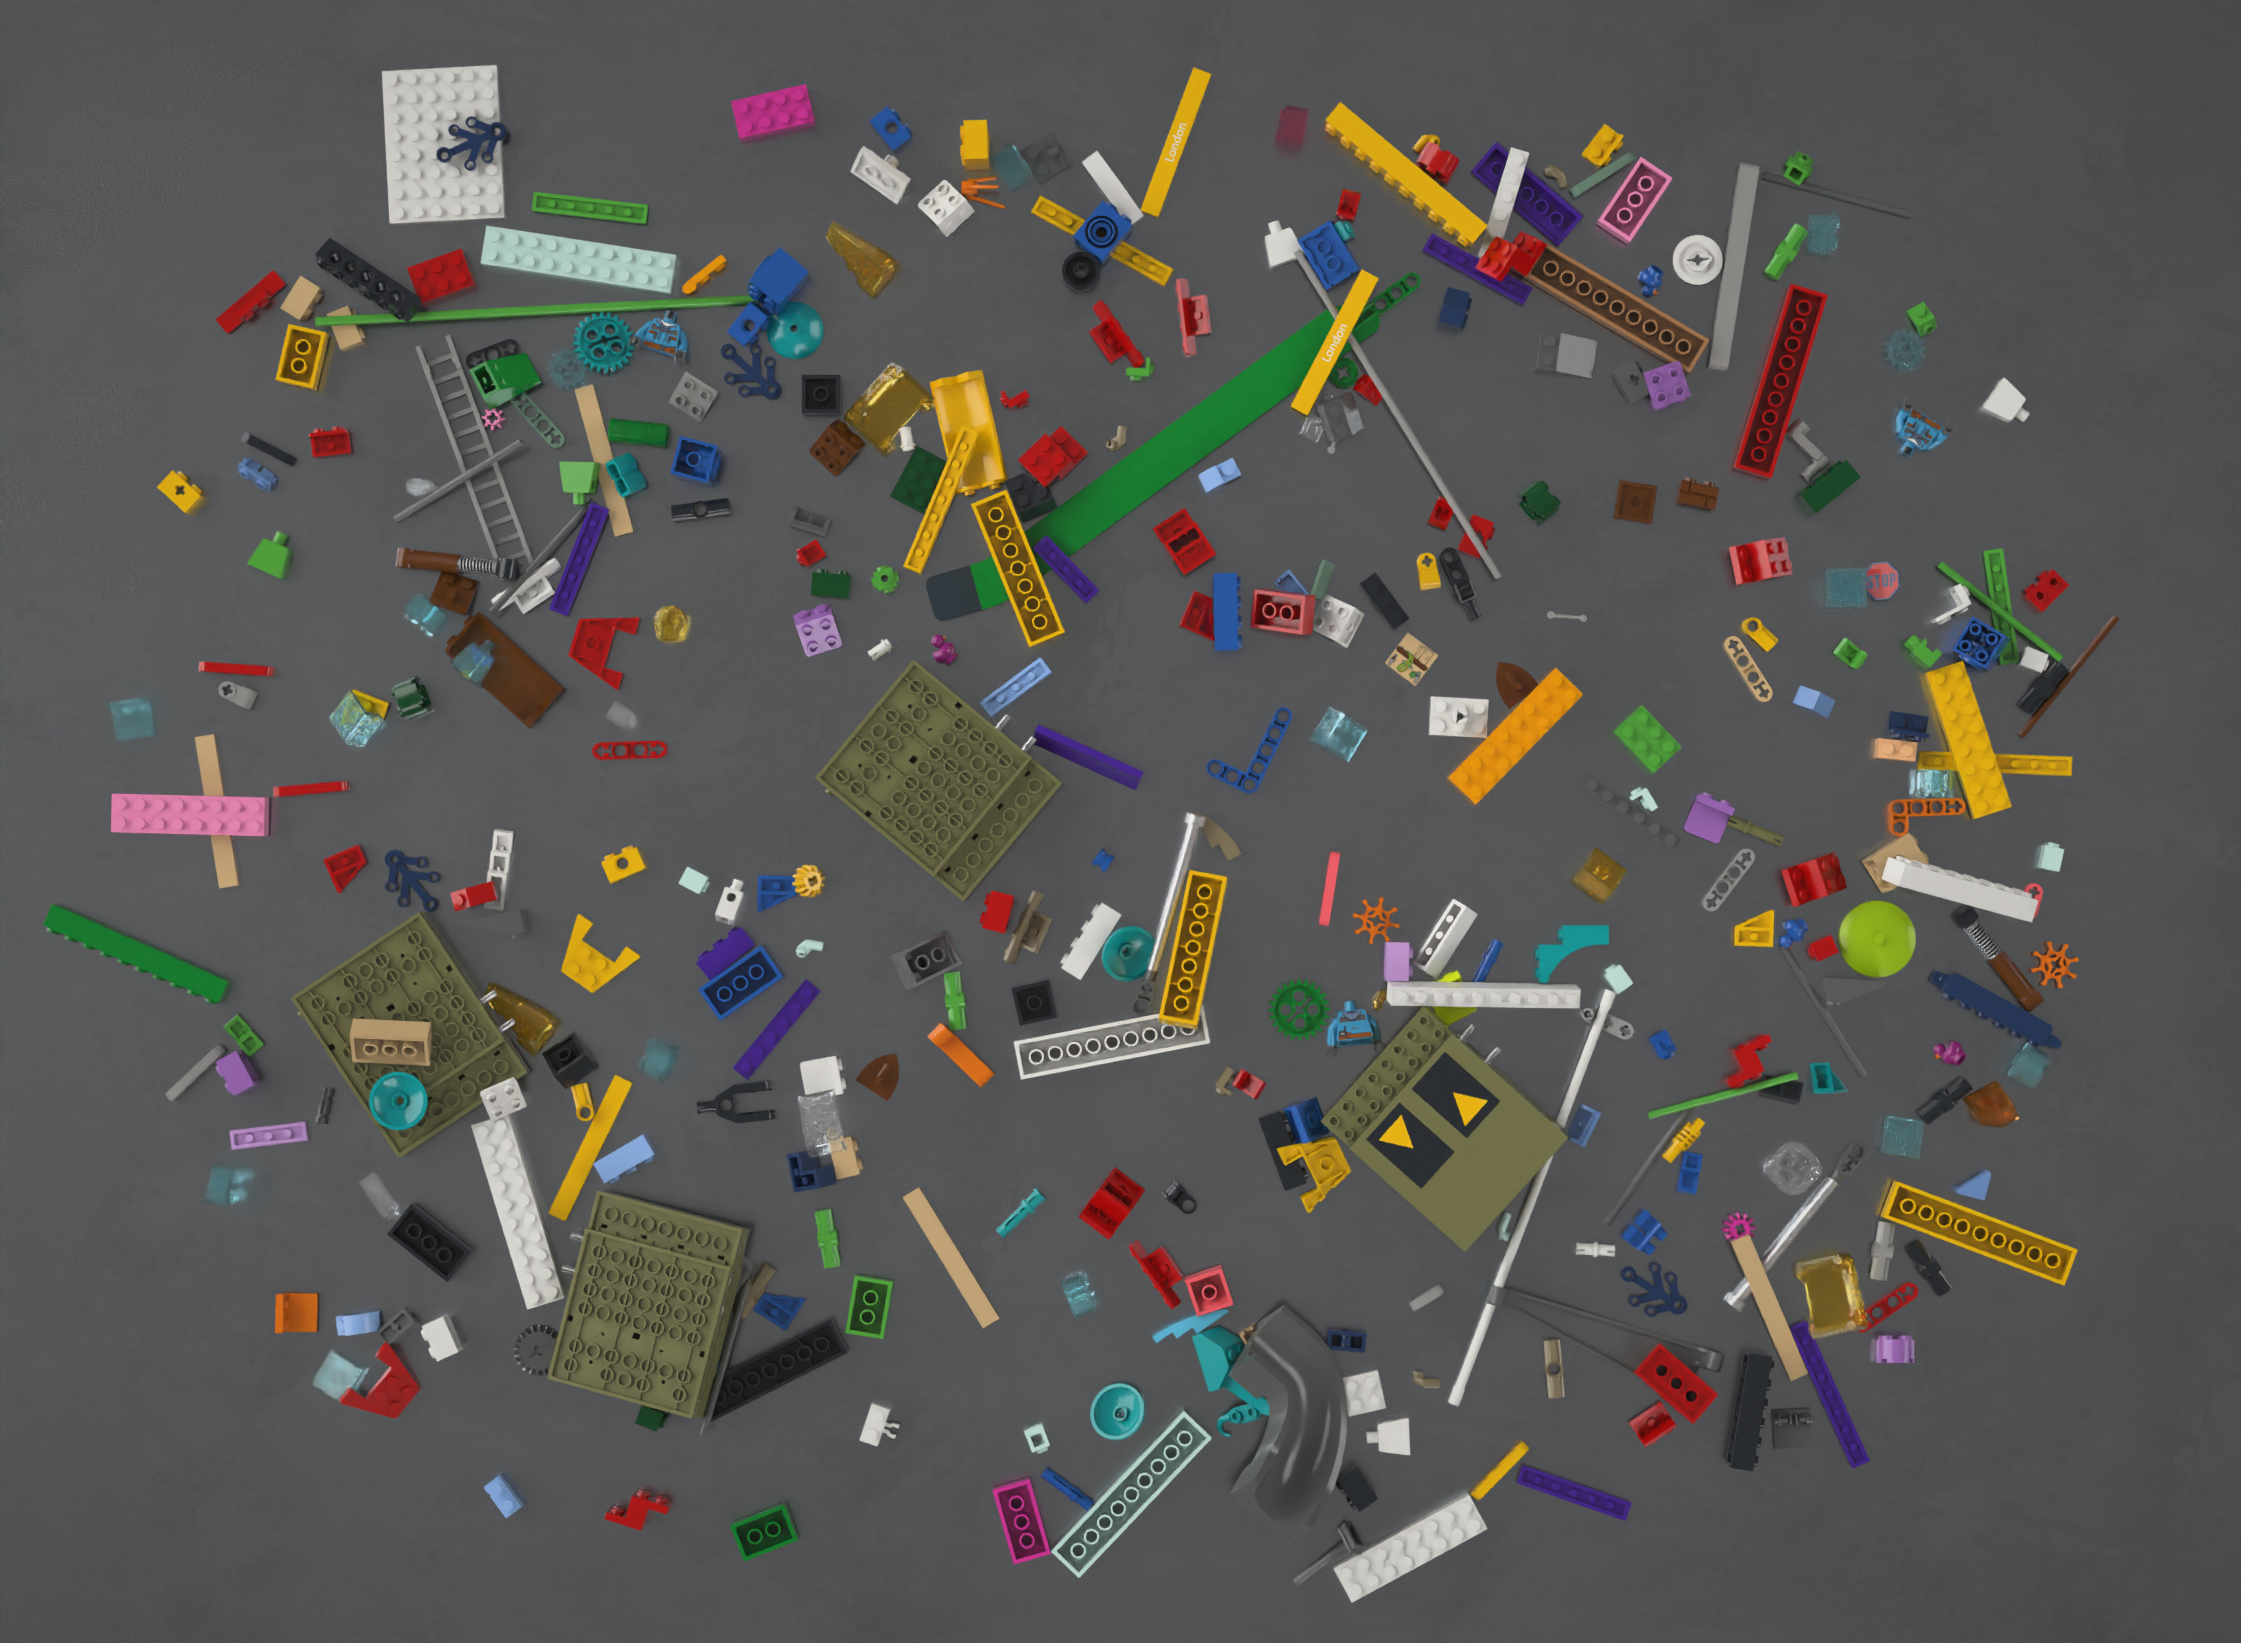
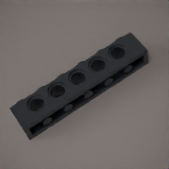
(333, 251)

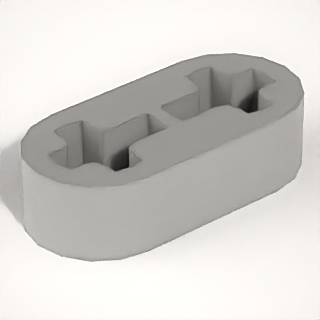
(1426, 1297)

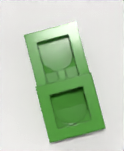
(243, 1034)

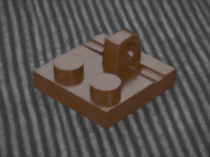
(454, 592)

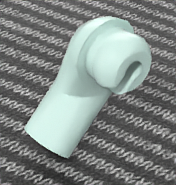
(808, 945)
(1502, 1226)

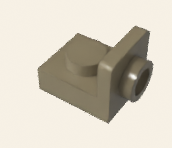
(1225, 1078)

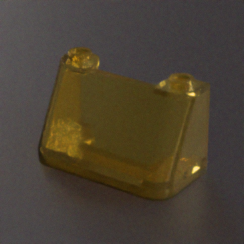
(887, 407)
(1833, 1295)

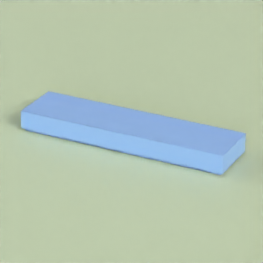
(1015, 687)

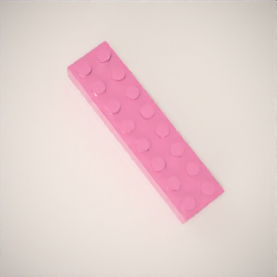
(190, 814)

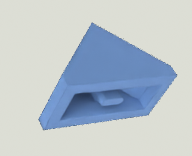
(1814, 701)
(1976, 1186)

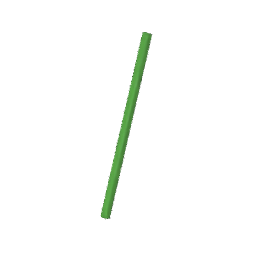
(2000, 611)
(1723, 1095)

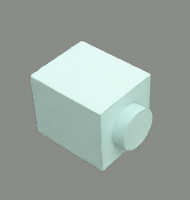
(2050, 857)
(694, 880)
(1617, 978)

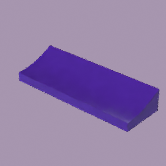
(1534, 198)
(1087, 757)

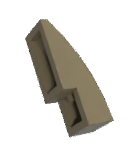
(1216, 835)

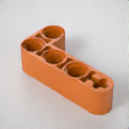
(1926, 804)
(961, 1054)

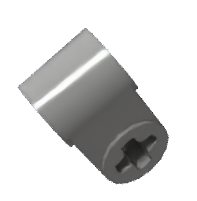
(241, 695)

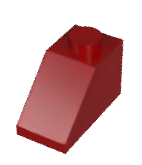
(474, 896)

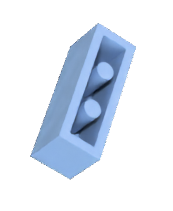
(625, 1159)

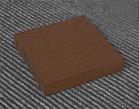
(1635, 502)

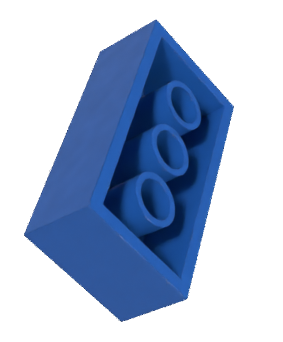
(1226, 612)
(741, 982)

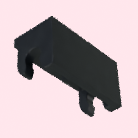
(1786, 1092)

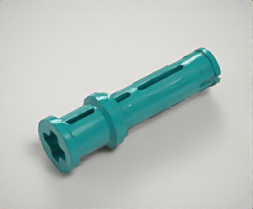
(1027, 1206)

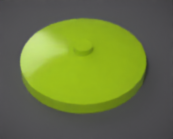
(1876, 939)

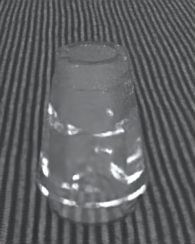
(418, 486)

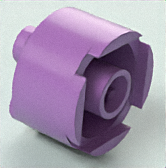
(1895, 1350)

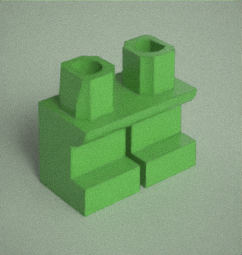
(1920, 653)

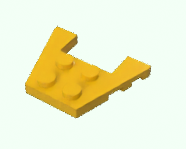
(587, 964)
(1325, 1165)

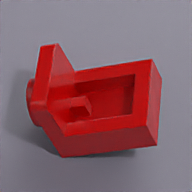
(1348, 204)
(1367, 388)
(1019, 400)
(1441, 514)
(810, 554)
(1248, 1084)

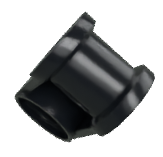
(1179, 1197)

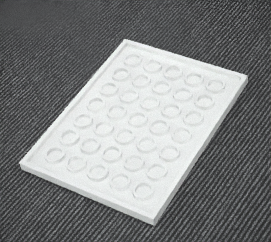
(416, 121)

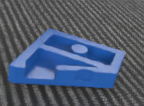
(774, 890)
(778, 1309)

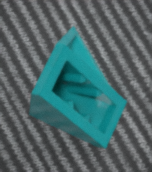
(1824, 1079)

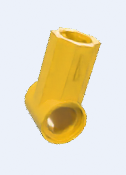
(1761, 634)
(583, 1099)

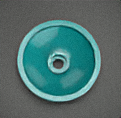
(799, 343)
(1134, 960)
(384, 1101)
(1109, 1406)

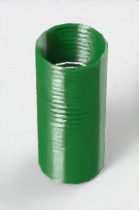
(638, 431)

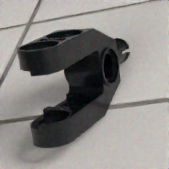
(1463, 587)
(715, 1106)

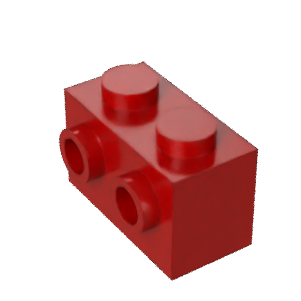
(2045, 590)

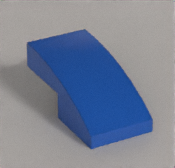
(1689, 1173)

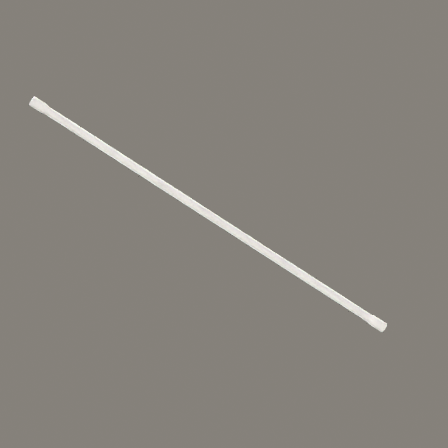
(1459, 1388)

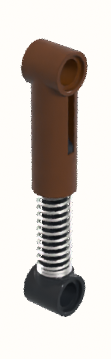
(454, 563)
(2001, 962)

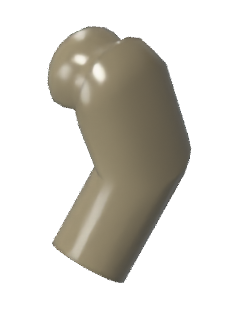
(1557, 173)
(1118, 441)
(1423, 1382)

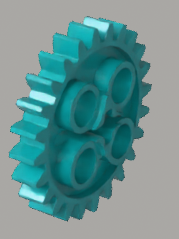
(597, 327)

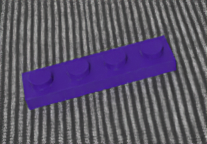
(1065, 569)

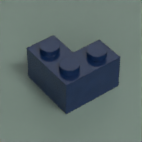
(1454, 309)
(806, 1172)

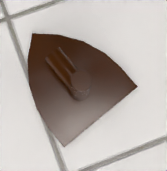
(1513, 683)
(881, 1075)

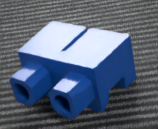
(1651, 1228)

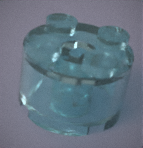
(1934, 783)
(658, 1059)
(2029, 1065)

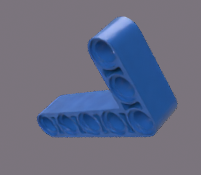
(1258, 757)

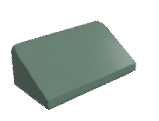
(1322, 579)

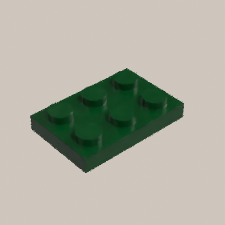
(919, 480)

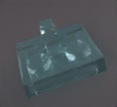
(1902, 1137)
(337, 1375)

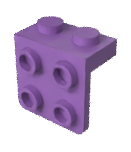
(1666, 385)
(817, 630)
(1708, 817)

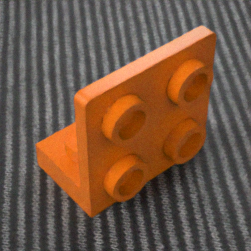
(296, 1312)

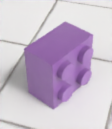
(237, 1073)

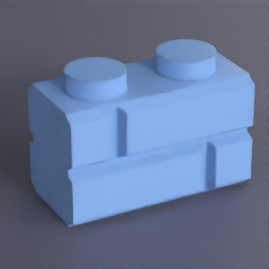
(503, 1496)

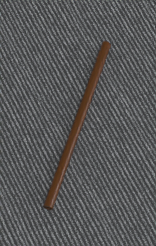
(2068, 676)

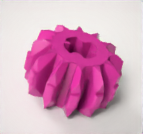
(1745, 1225)

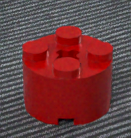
(1437, 162)

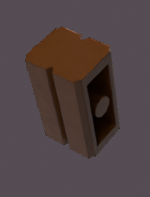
(1697, 495)

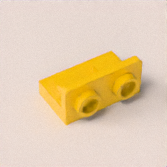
(1602, 146)

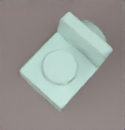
(1646, 801)

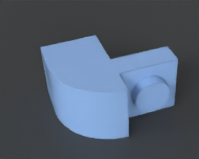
(1219, 475)
(358, 1323)

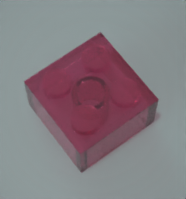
(1293, 127)

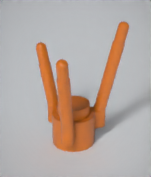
(971, 187)

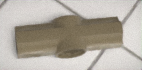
(757, 1287)
(1555, 1381)

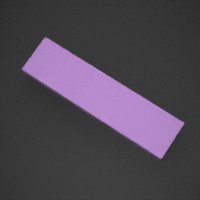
(269, 1135)

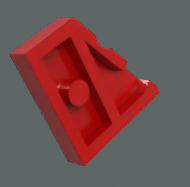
(1199, 616)
(344, 866)

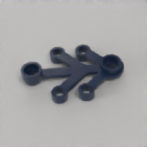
(474, 141)
(753, 374)
(409, 878)
(1656, 1292)

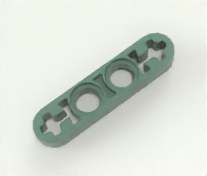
(1603, 174)
(539, 416)

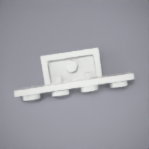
(535, 588)

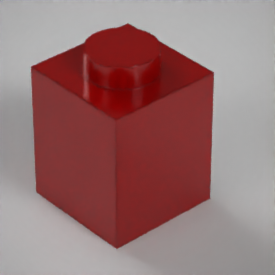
(1822, 948)

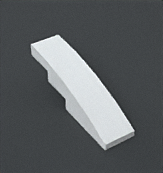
(1111, 186)
(499, 866)

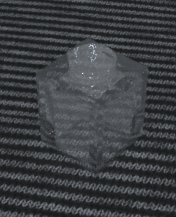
(621, 715)

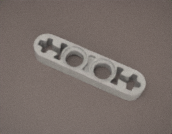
(1725, 877)
(200, 1068)

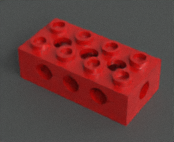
(1688, 1382)

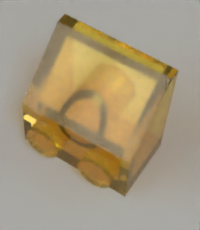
(1599, 876)

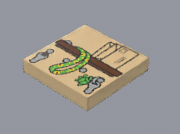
(1411, 659)

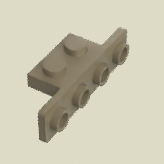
(1030, 929)

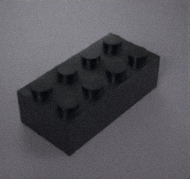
(430, 1242)

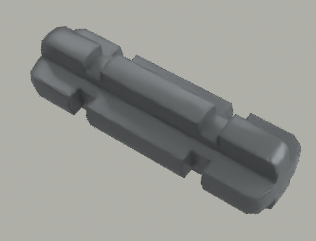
(324, 1106)

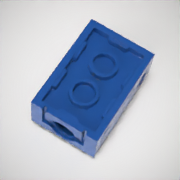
(1329, 255)

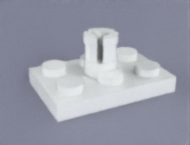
(881, 174)
(1458, 717)

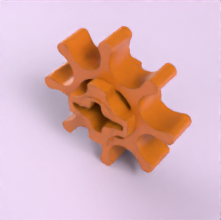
(1374, 929)
(2045, 962)

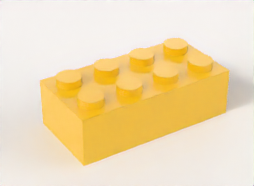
(975, 145)

